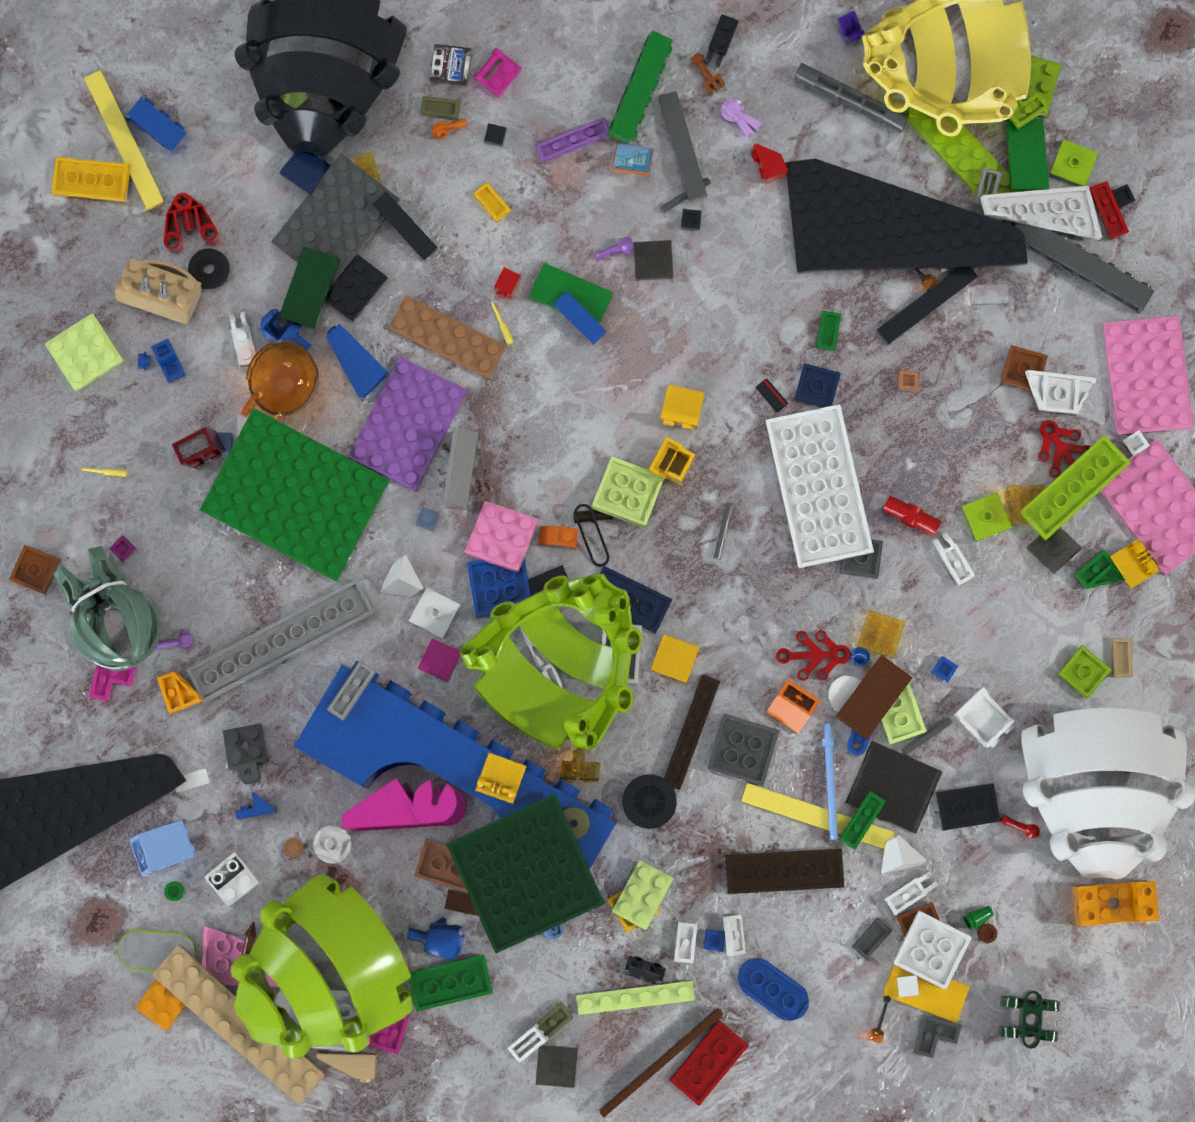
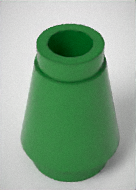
(978, 917)

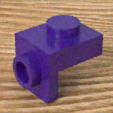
(850, 26)

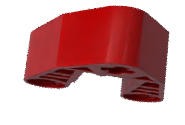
(172, 224)

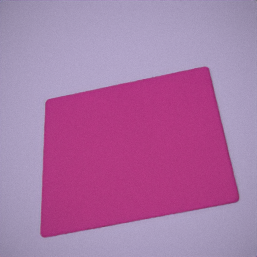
(439, 660)

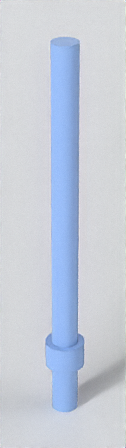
(828, 743)

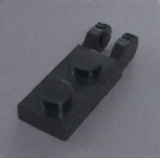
(721, 39)

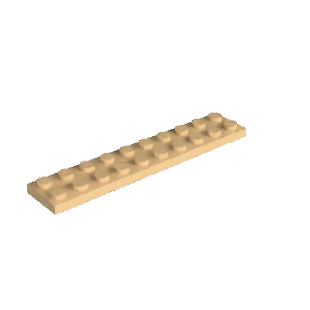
(215, 1006)

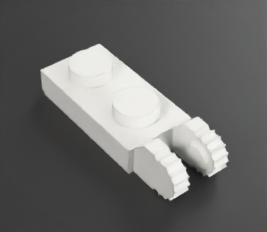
(242, 340)
(954, 560)
(909, 894)

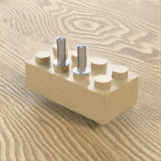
(157, 290)

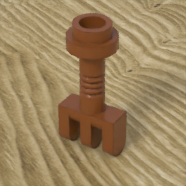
(697, 59)

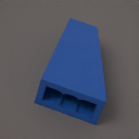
(359, 365)

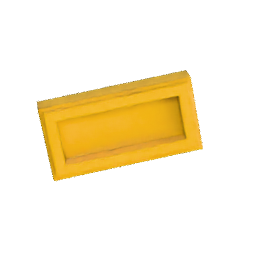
(492, 202)

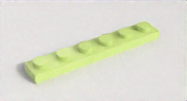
(635, 997)

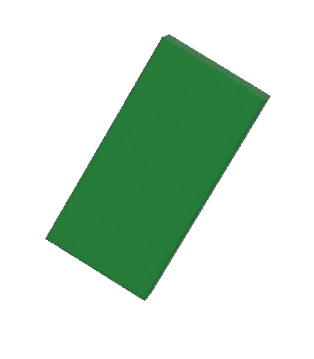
(828, 331)

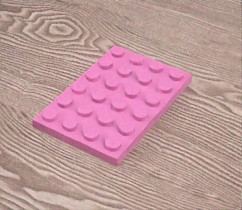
(1148, 375)
(1156, 505)

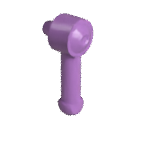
(624, 245)
(184, 640)

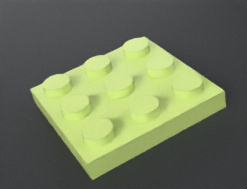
(84, 352)
(627, 492)

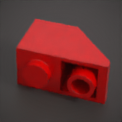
(770, 163)

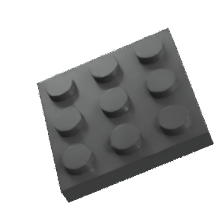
(743, 749)

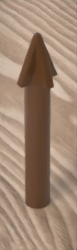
(250, 935)

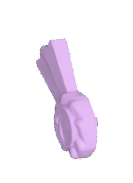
(733, 110)

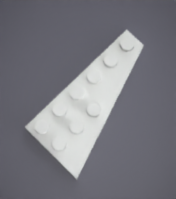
(1058, 209)

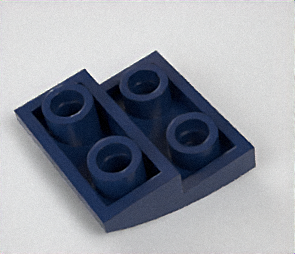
(305, 170)

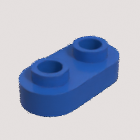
(855, 737)

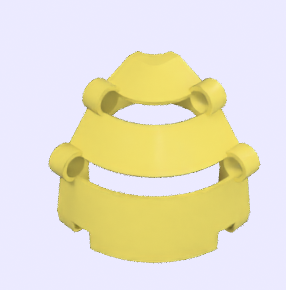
(997, 55)

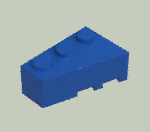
(156, 124)

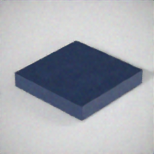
(817, 386)

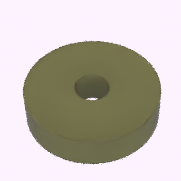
(582, 819)

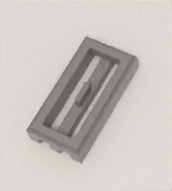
(991, 173)

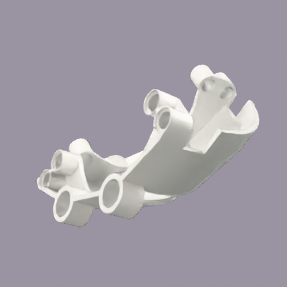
(1106, 742)

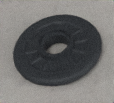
(205, 257)

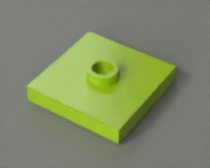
(1073, 163)
(986, 516)
(1084, 672)

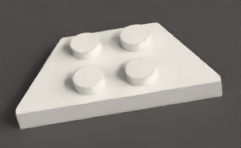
(1059, 391)

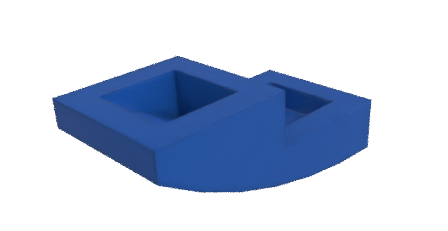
(168, 360)

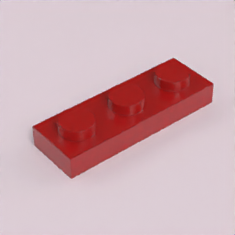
(1108, 210)

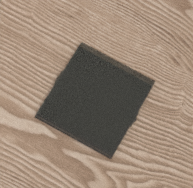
(900, 781)

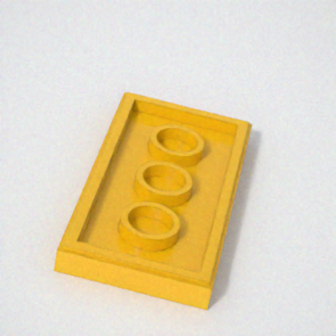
(90, 179)
(931, 997)

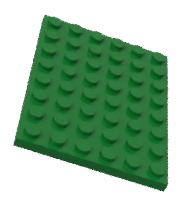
(294, 494)

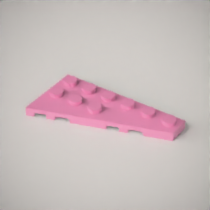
(220, 952)

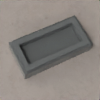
(871, 938)

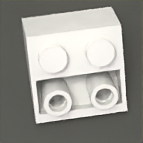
(232, 879)

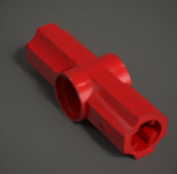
(911, 515)

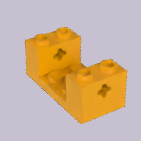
(1135, 903)

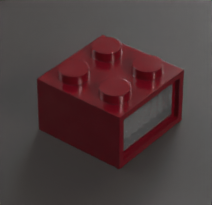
(199, 448)

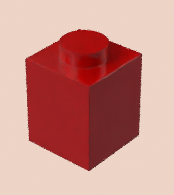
(507, 283)

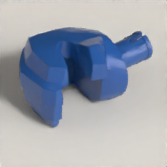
(276, 334)
(439, 939)

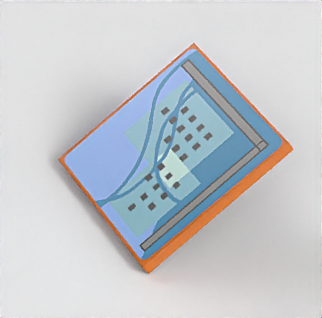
(633, 159)

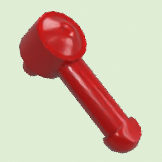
(1031, 831)

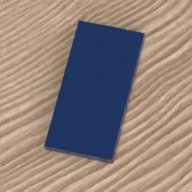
(646, 604)

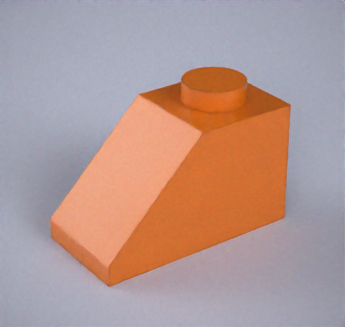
(558, 537)

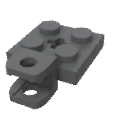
(248, 760)

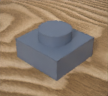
(427, 518)

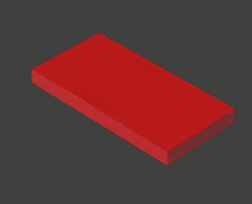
(708, 1062)

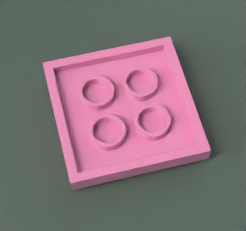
(501, 536)

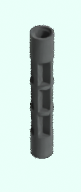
(850, 97)

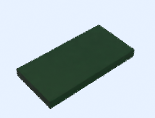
(309, 288)

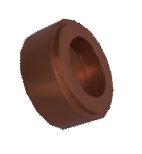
(987, 933)

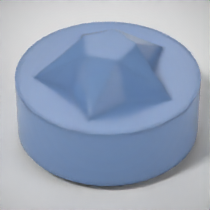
(555, 932)

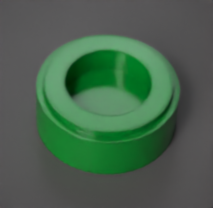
(174, 891)

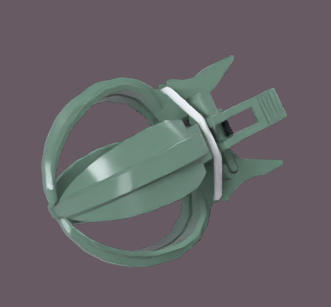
(88, 614)

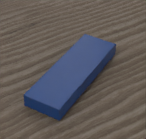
(579, 318)

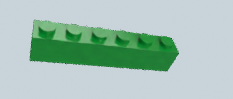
(639, 87)

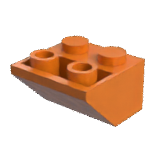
(793, 706)

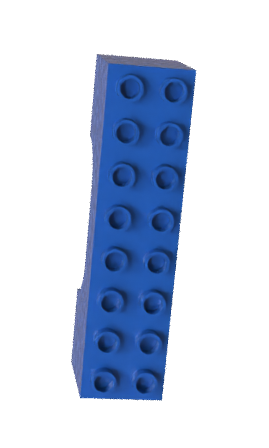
(392, 733)

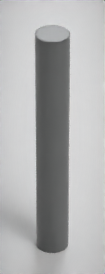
(680, 198)
(723, 530)
(926, 736)

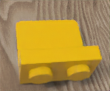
(682, 407)

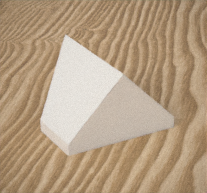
(401, 579)
(900, 856)

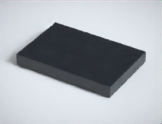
(967, 806)

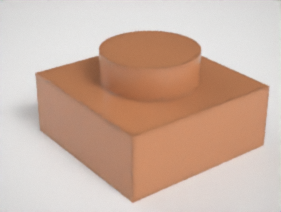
(908, 380)

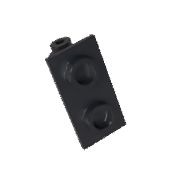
(636, 966)

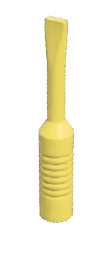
(503, 327)
(108, 471)

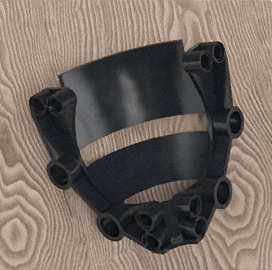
(319, 73)

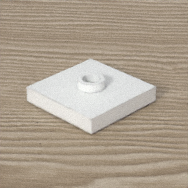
(434, 613)

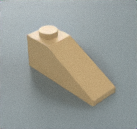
(357, 1065)

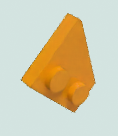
(177, 692)

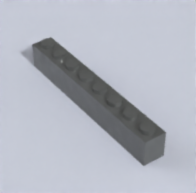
(1087, 267)

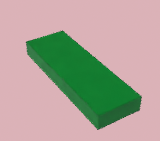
(862, 820)

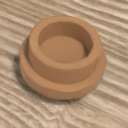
(293, 847)

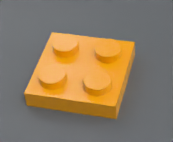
(160, 1005)

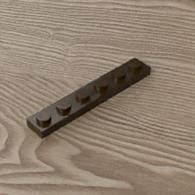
(691, 731)

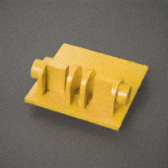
(1135, 563)
(500, 778)

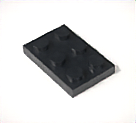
(356, 288)

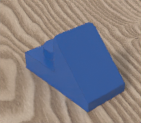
(260, 808)

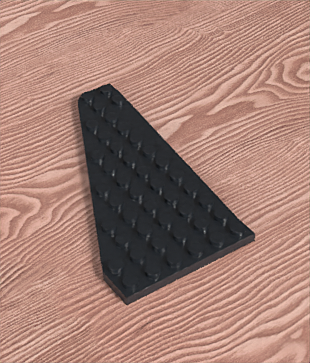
(868, 224)
(65, 807)

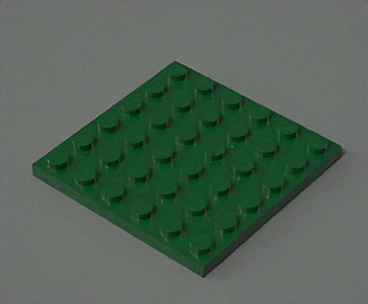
(525, 873)

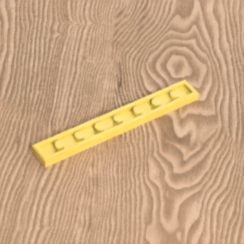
(124, 140)
(808, 813)

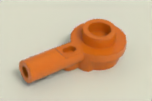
(441, 128)

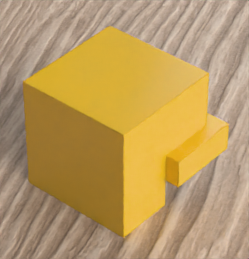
(672, 461)

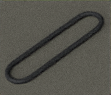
(584, 538)

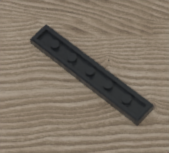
(926, 304)

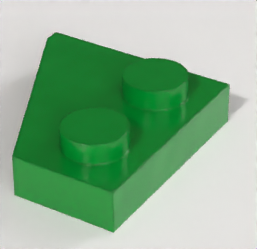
(1098, 571)

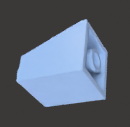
(162, 847)

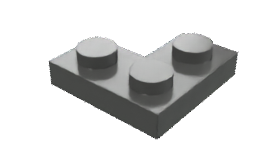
(933, 1029)

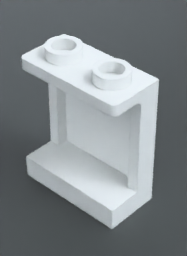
(984, 718)

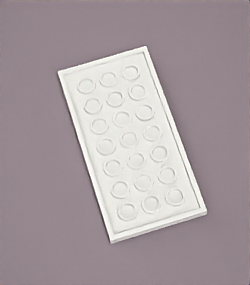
(819, 486)

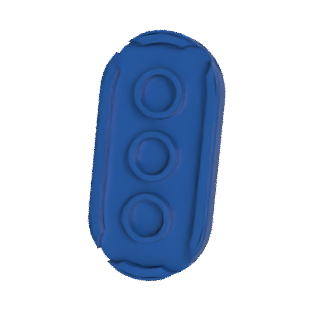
(773, 989)

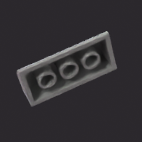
(461, 469)

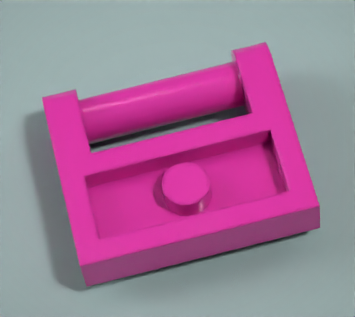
(501, 77)

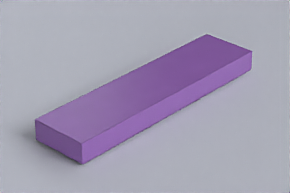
(572, 140)

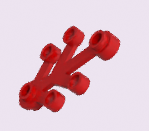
(1061, 448)
(816, 654)

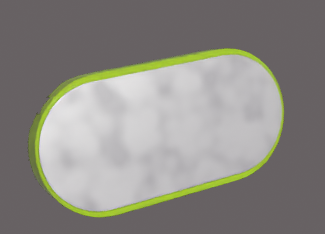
(150, 948)

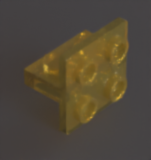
(579, 769)

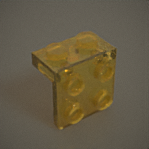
(1018, 498)

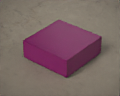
(123, 548)

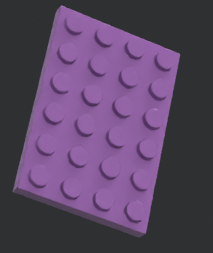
(407, 424)

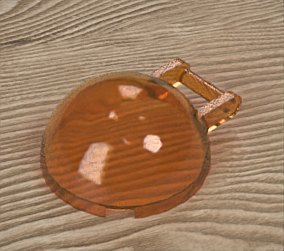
(281, 379)

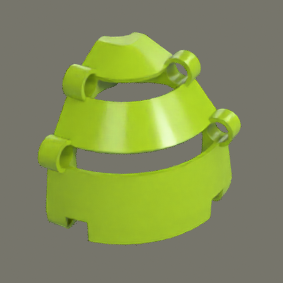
(528, 697)
(357, 948)

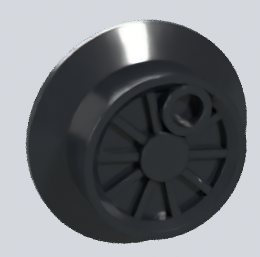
(649, 801)

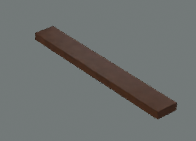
(660, 1062)

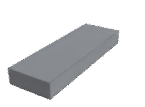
(351, 690)

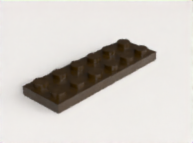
(784, 871)

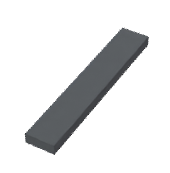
(682, 146)

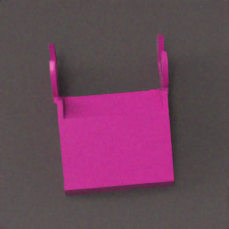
(400, 808)

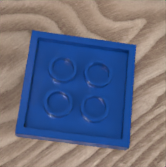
(496, 585)

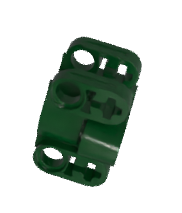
(1029, 1030)

